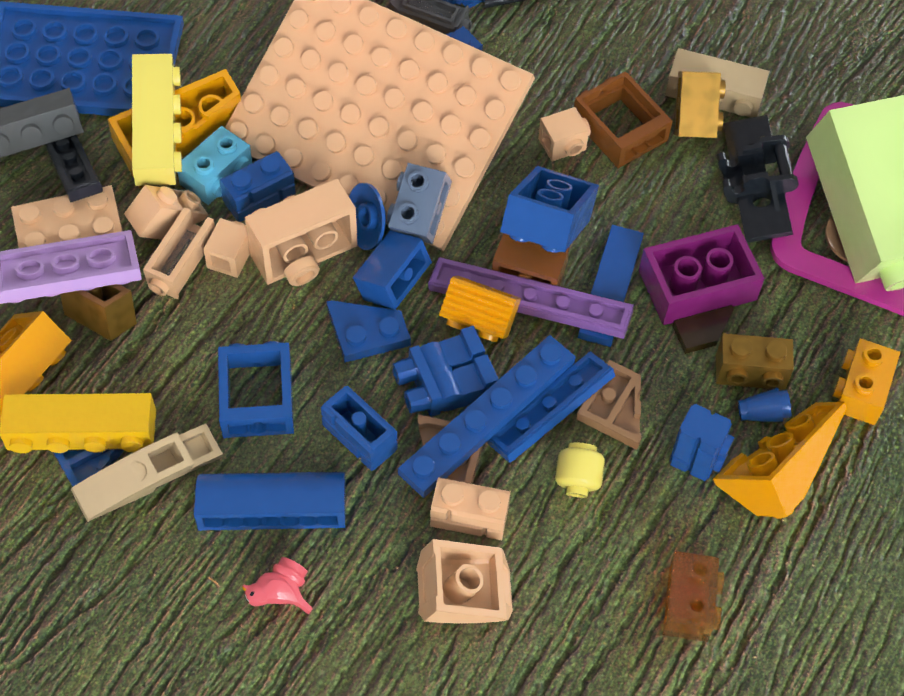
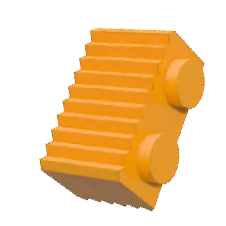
(479, 305)

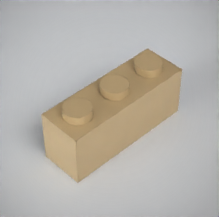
(743, 82)

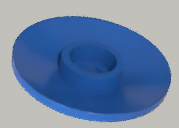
(369, 215)

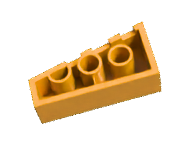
(204, 109)

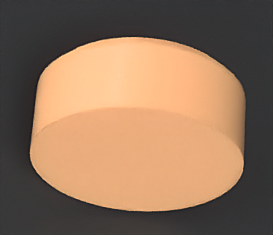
(302, 271)

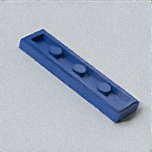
(614, 273)
(552, 406)

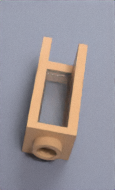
(177, 255)

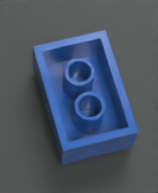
(549, 209)

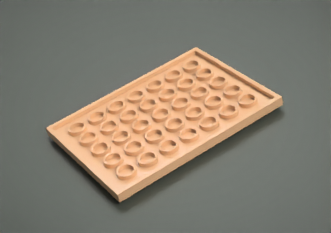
(367, 92)

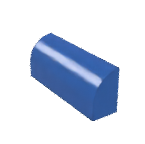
(270, 501)

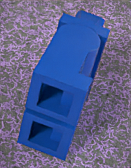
(445, 373)

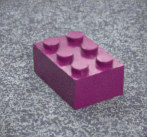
(700, 273)

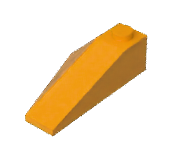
(784, 466)

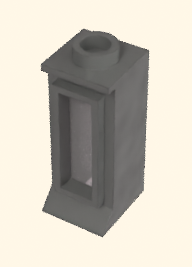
(434, 13)

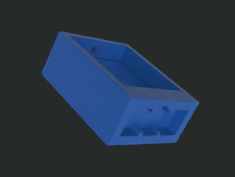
(258, 419)

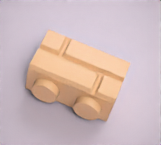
(469, 508)

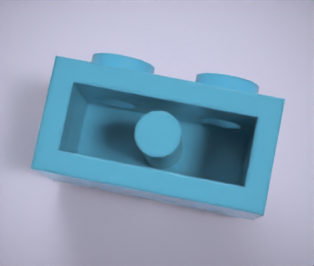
(211, 161)

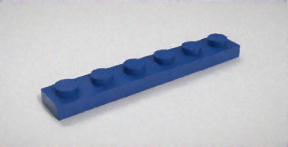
(486, 416)

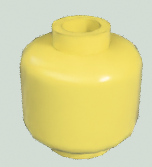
(580, 469)

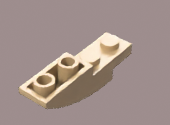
(145, 470)

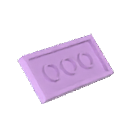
(68, 266)

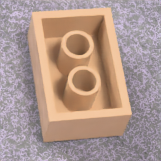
(60, 220)
(308, 224)

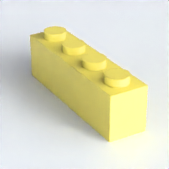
(154, 119)

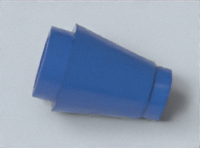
(766, 406)

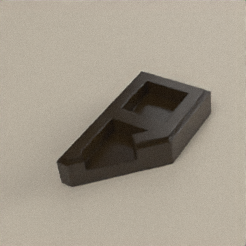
(702, 329)

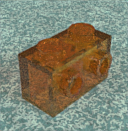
(692, 596)

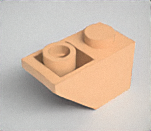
(158, 207)

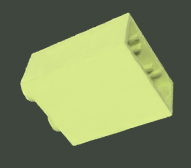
(862, 176)

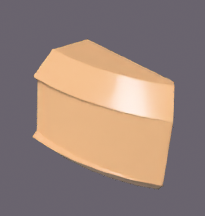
(463, 583)

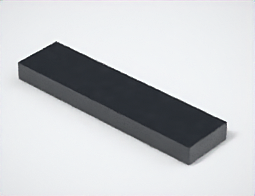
(73, 168)

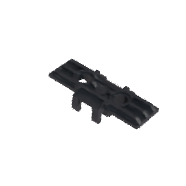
(746, 178)

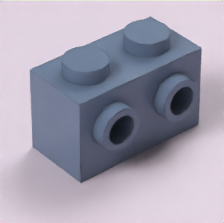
(419, 202)

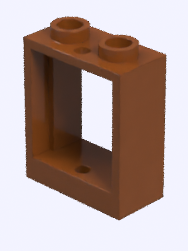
(635, 143)

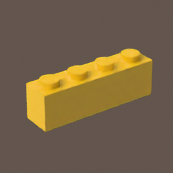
(77, 422)

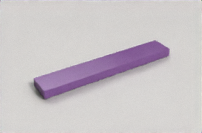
(542, 299)

